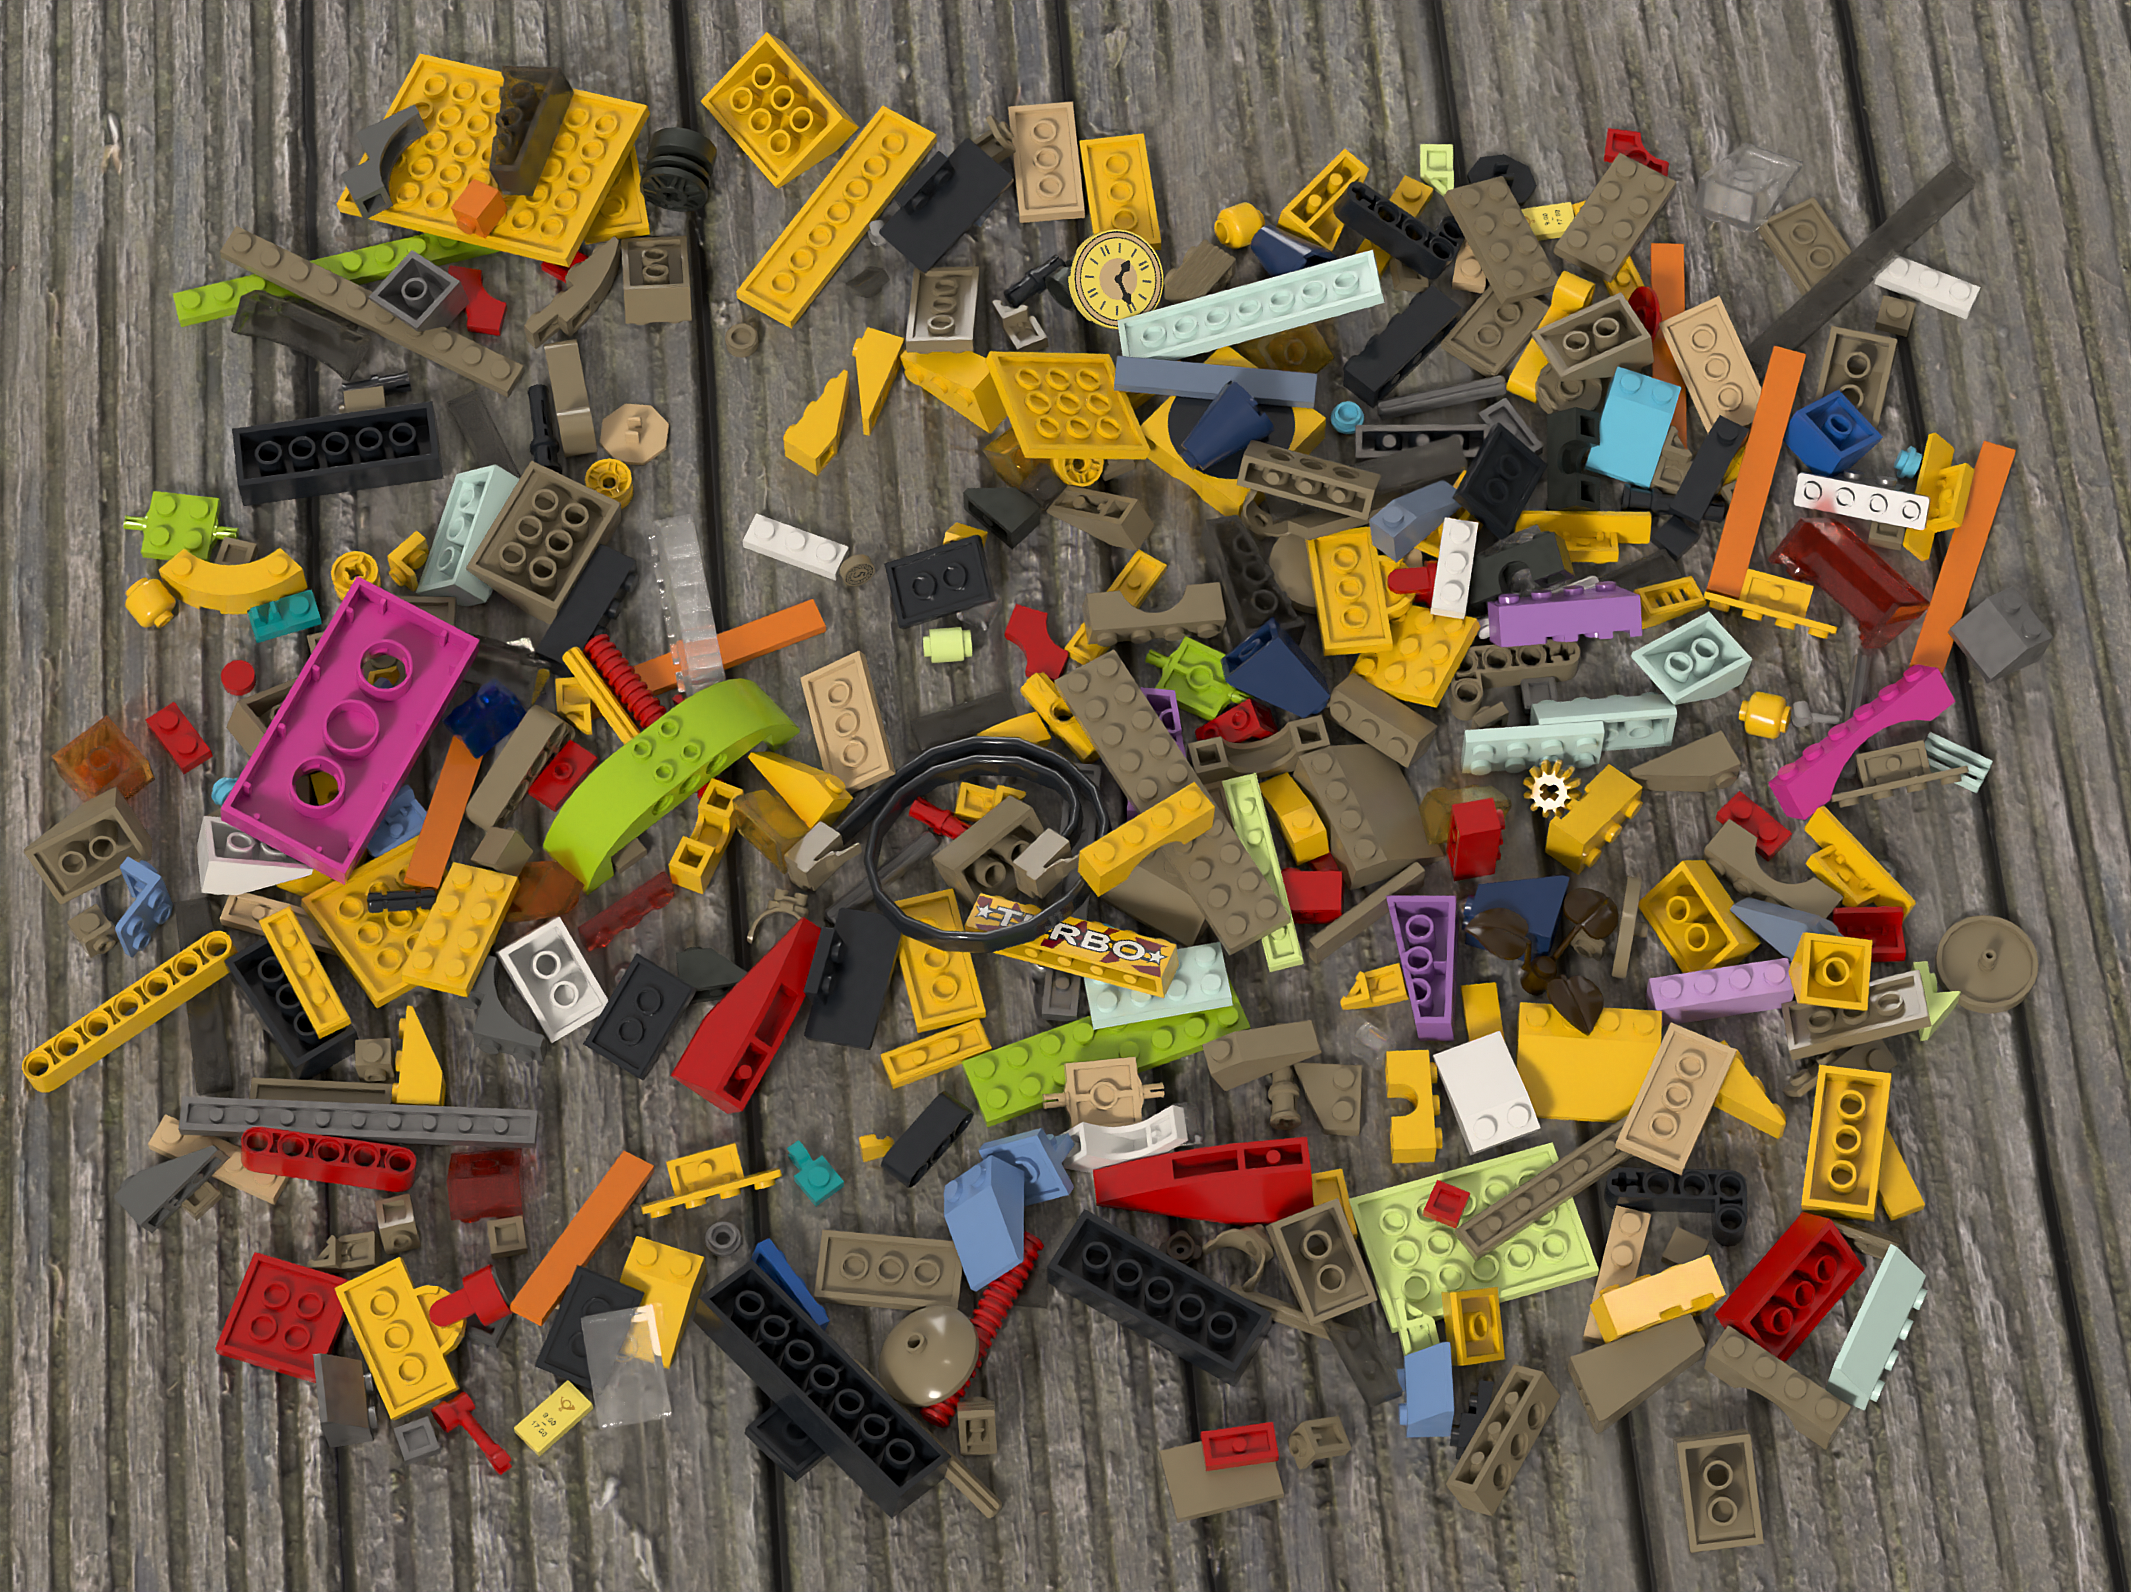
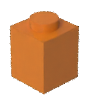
(479, 209)

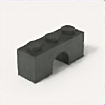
(1568, 438)
(1544, 556)

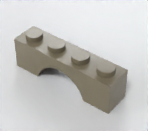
(1113, 619)
(1223, 760)
(1734, 859)
(1749, 1366)

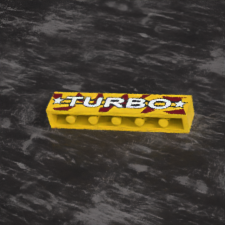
(1083, 947)

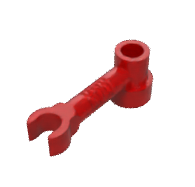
(458, 1412)

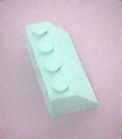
(467, 517)
(1627, 721)
(1877, 1329)

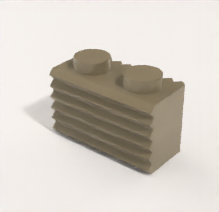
(1202, 273)

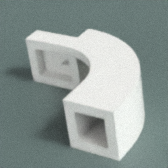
(1108, 1146)

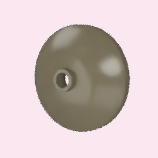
(937, 1365)

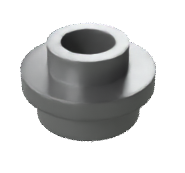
(719, 1230)

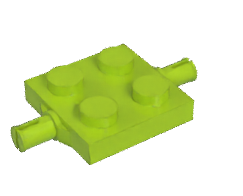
(179, 524)
(1197, 679)

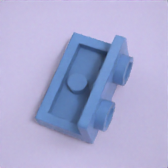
(399, 824)

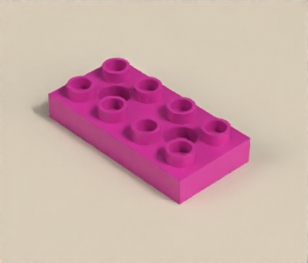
(350, 730)

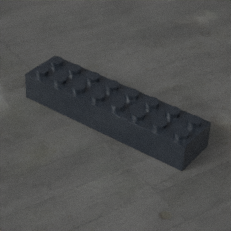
(822, 1389)

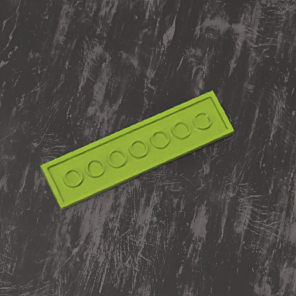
(1017, 1075)

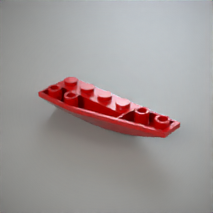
(749, 1023)
(1214, 1183)

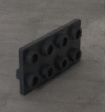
(944, 203)
(851, 978)

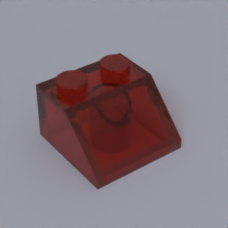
(486, 1184)

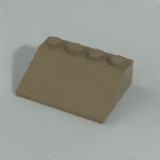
(544, 540)
(1365, 811)

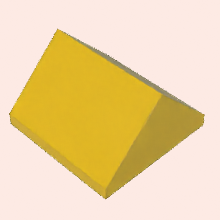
(1831, 971)
(1473, 1325)

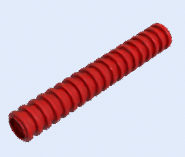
(627, 684)
(986, 1321)

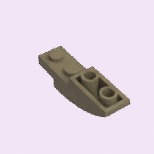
(586, 287)

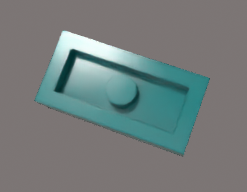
(284, 616)

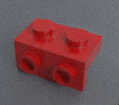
(1877, 924)

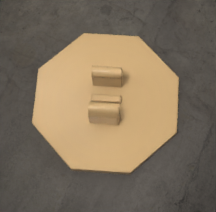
(634, 434)

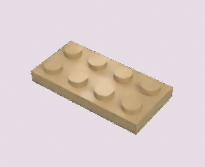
(1046, 162)
(1713, 363)
(848, 722)
(1675, 1098)

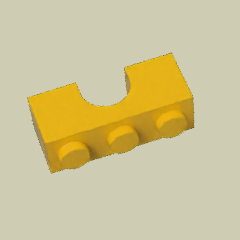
(701, 853)
(1411, 1077)

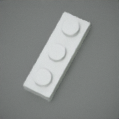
(1929, 286)
(795, 546)
(1454, 568)

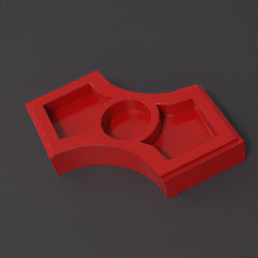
(1630, 145)
(483, 311)
(1029, 631)

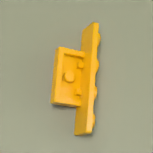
(1948, 493)
(1591, 534)
(1774, 598)
(1850, 867)
(706, 1175)

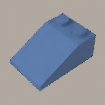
(987, 1219)

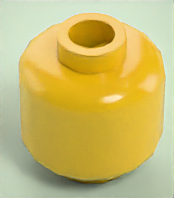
(1238, 225)
(150, 603)
(1765, 715)

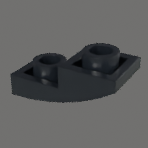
(1469, 1422)

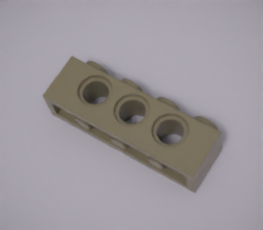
(1309, 479)
(1503, 1440)

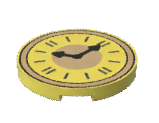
(1115, 277)

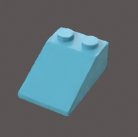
(1633, 427)

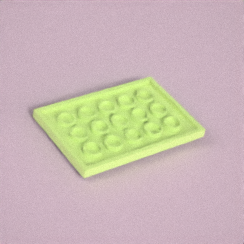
(1423, 1257)

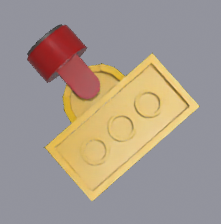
(1362, 591)
(412, 1329)

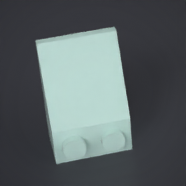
(1694, 661)

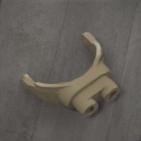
(1260, 521)
(781, 904)
(1250, 1240)

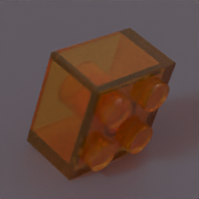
(101, 761)

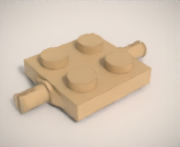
(1103, 1093)

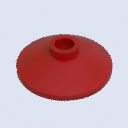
(1647, 308)

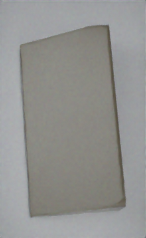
(1865, 1239)

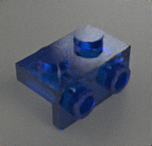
(485, 717)

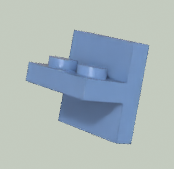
(1039, 1158)

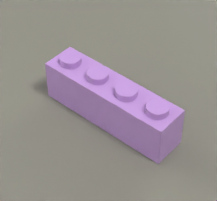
(1720, 991)

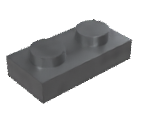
(1506, 415)

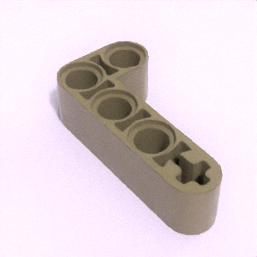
(570, 398)
(1513, 671)
(517, 767)

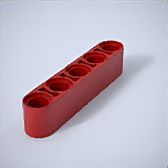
(314, 1148)

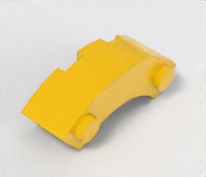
(232, 587)

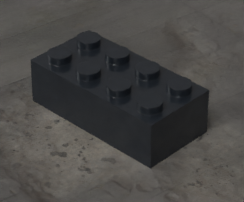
(277, 1008)

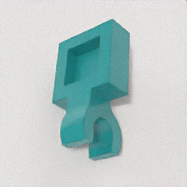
(815, 1177)

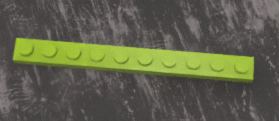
(357, 266)

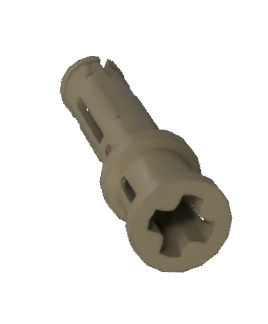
(1284, 1099)

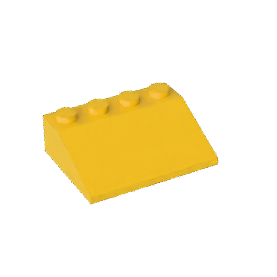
(778, 111)
(1583, 1074)

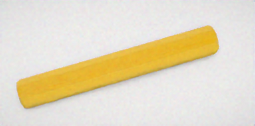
(600, 694)

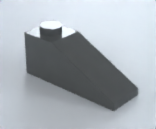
(161, 1189)

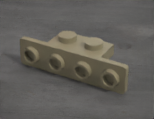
(1895, 768)
(1864, 1056)

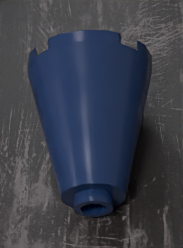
(1285, 252)
(1225, 428)

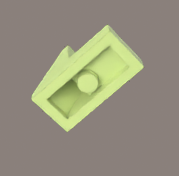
(1938, 1004)

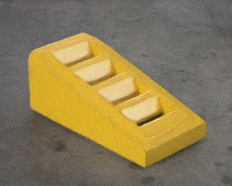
(1654, 615)

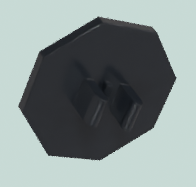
(1514, 172)

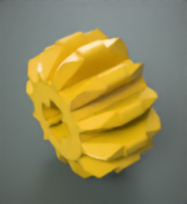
(1545, 777)

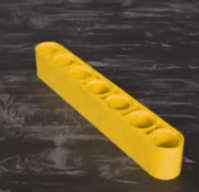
(122, 1027)

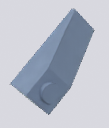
(1412, 518)
(1780, 924)

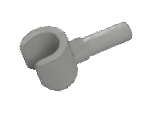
(874, 236)
(1802, 716)

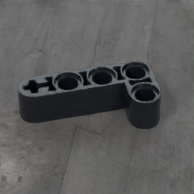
(1398, 231)
(1678, 1200)

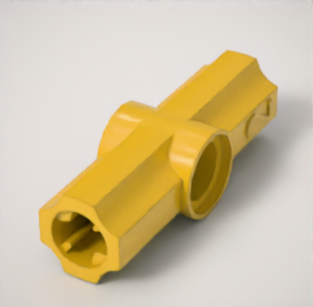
(1049, 704)

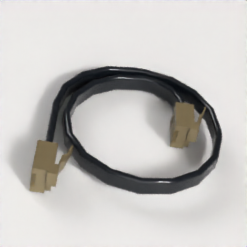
(1036, 869)

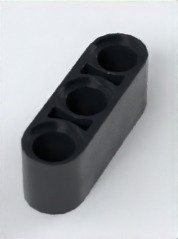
(927, 1139)

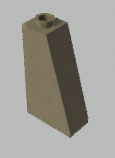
(1633, 1368)

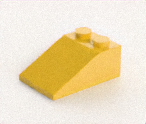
(670, 1283)

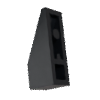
(1710, 469)

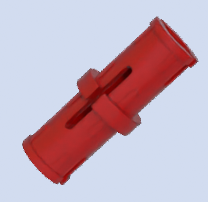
(938, 819)

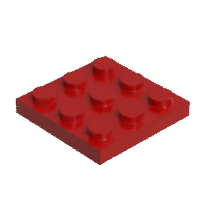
(283, 1317)

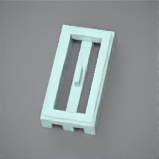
(1955, 757)

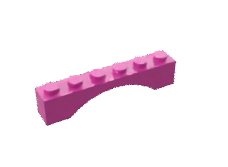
(1811, 778)

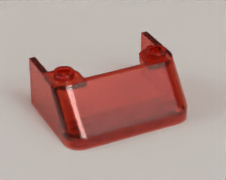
(1853, 576)

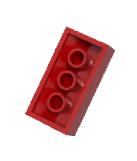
(1792, 1286)

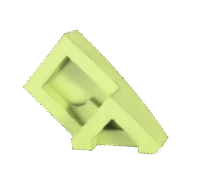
(1437, 166)
(1414, 1327)

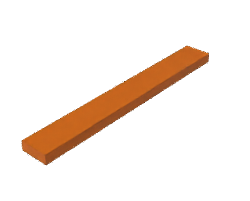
(1668, 284)
(1756, 473)
(1963, 556)
(737, 646)

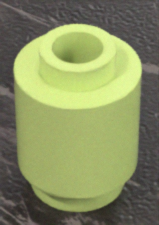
(947, 644)

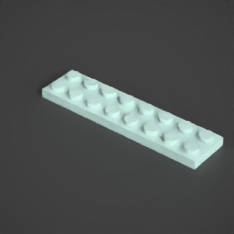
(1253, 310)

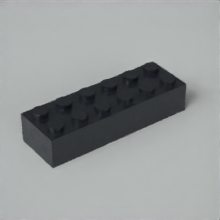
(337, 453)
(1159, 1297)

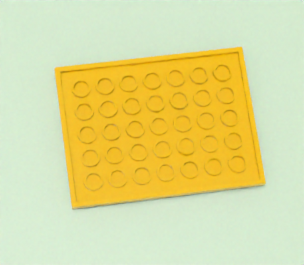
(460, 116)

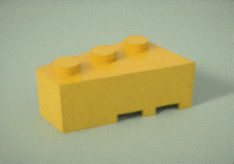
(1311, 211)
(960, 382)
(1593, 819)
(1657, 1299)

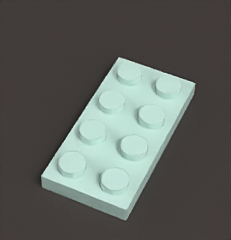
(1527, 746)
(1196, 986)

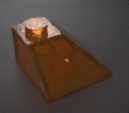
(543, 892)

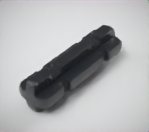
(401, 900)

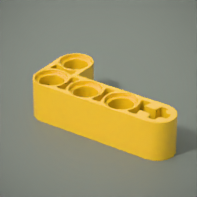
(1568, 297)

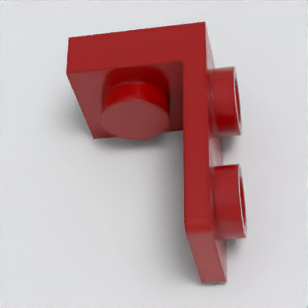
(1240, 723)

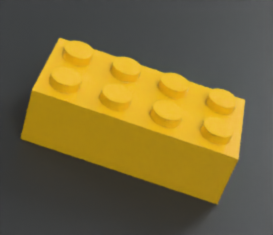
(1846, 1143)

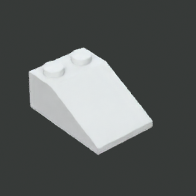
(239, 863)
(553, 979)
(1486, 1093)

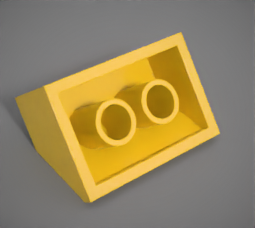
(1695, 919)

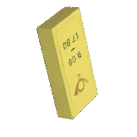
(1549, 220)
(553, 1418)

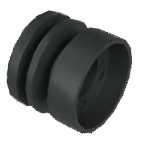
(678, 169)

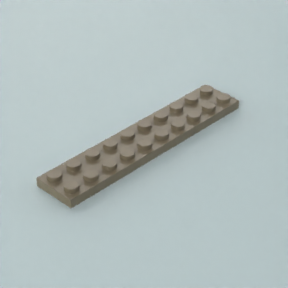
(1149, 770)

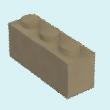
(1380, 720)

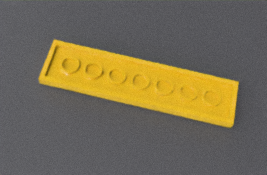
(836, 216)

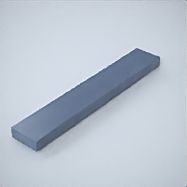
(1207, 380)

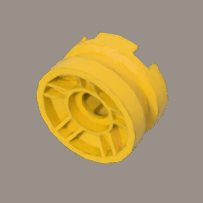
(614, 474)
(1081, 475)
(353, 564)

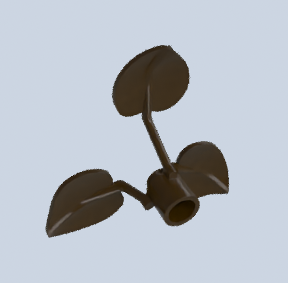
(1575, 998)

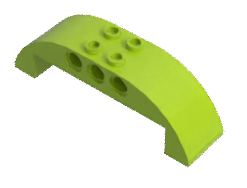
(660, 772)

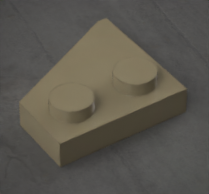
(1333, 1095)

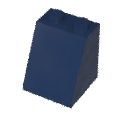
(1276, 671)
(1533, 899)

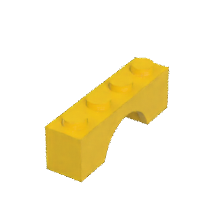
(1115, 855)

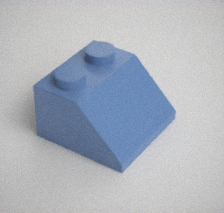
(1427, 1392)

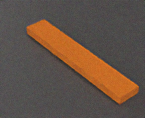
(443, 817)
(582, 1237)

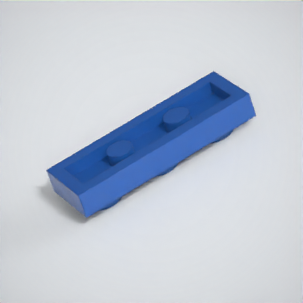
(775, 1265)

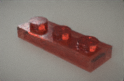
(626, 912)

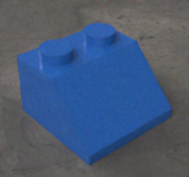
(1830, 435)

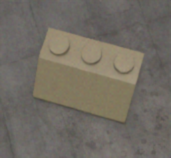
(984, 853)
(1159, 901)

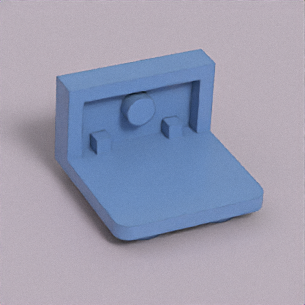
(148, 910)

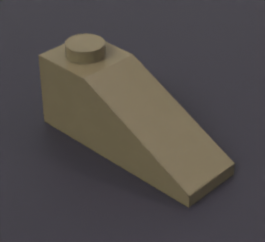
(1106, 516)
(1691, 768)
(1259, 1051)
(977, 1426)

